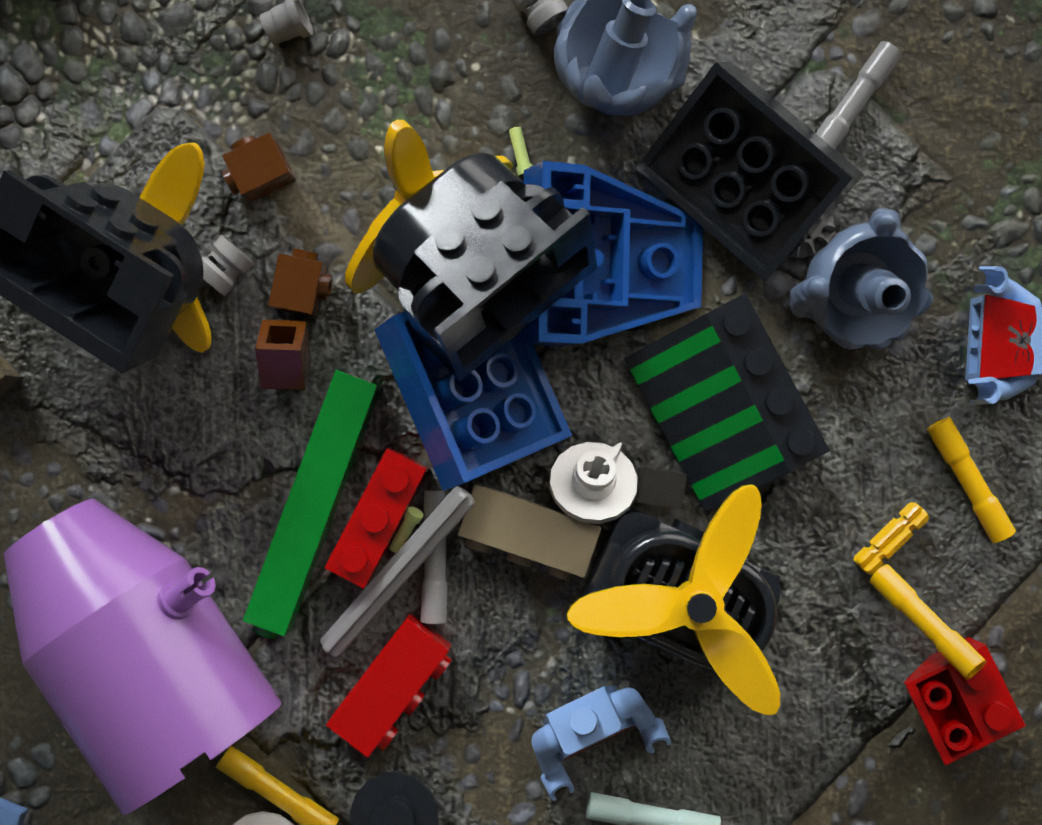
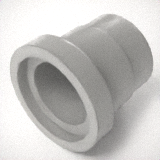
(286, 22)

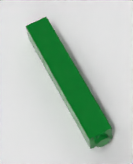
(311, 505)

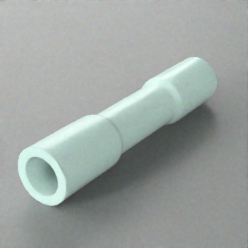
(625, 812)

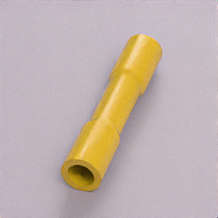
(984, 503)
(947, 641)
(254, 777)

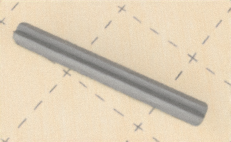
(397, 571)

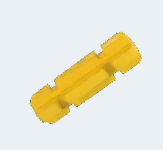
(891, 538)

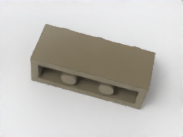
(529, 533)

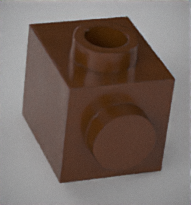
(256, 167)
(300, 283)
(279, 363)

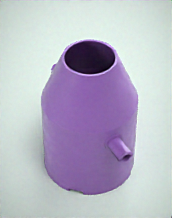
(130, 650)

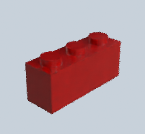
(377, 517)
(390, 686)

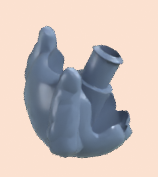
(622, 53)
(865, 284)

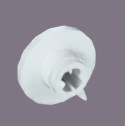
(593, 482)

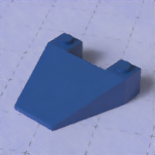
(643, 255)

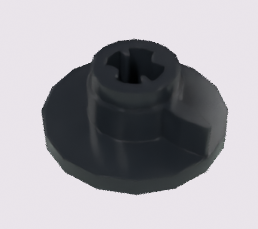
(394, 800)

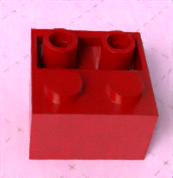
(962, 712)

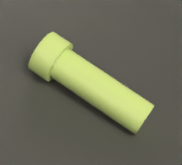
(519, 150)
(412, 517)

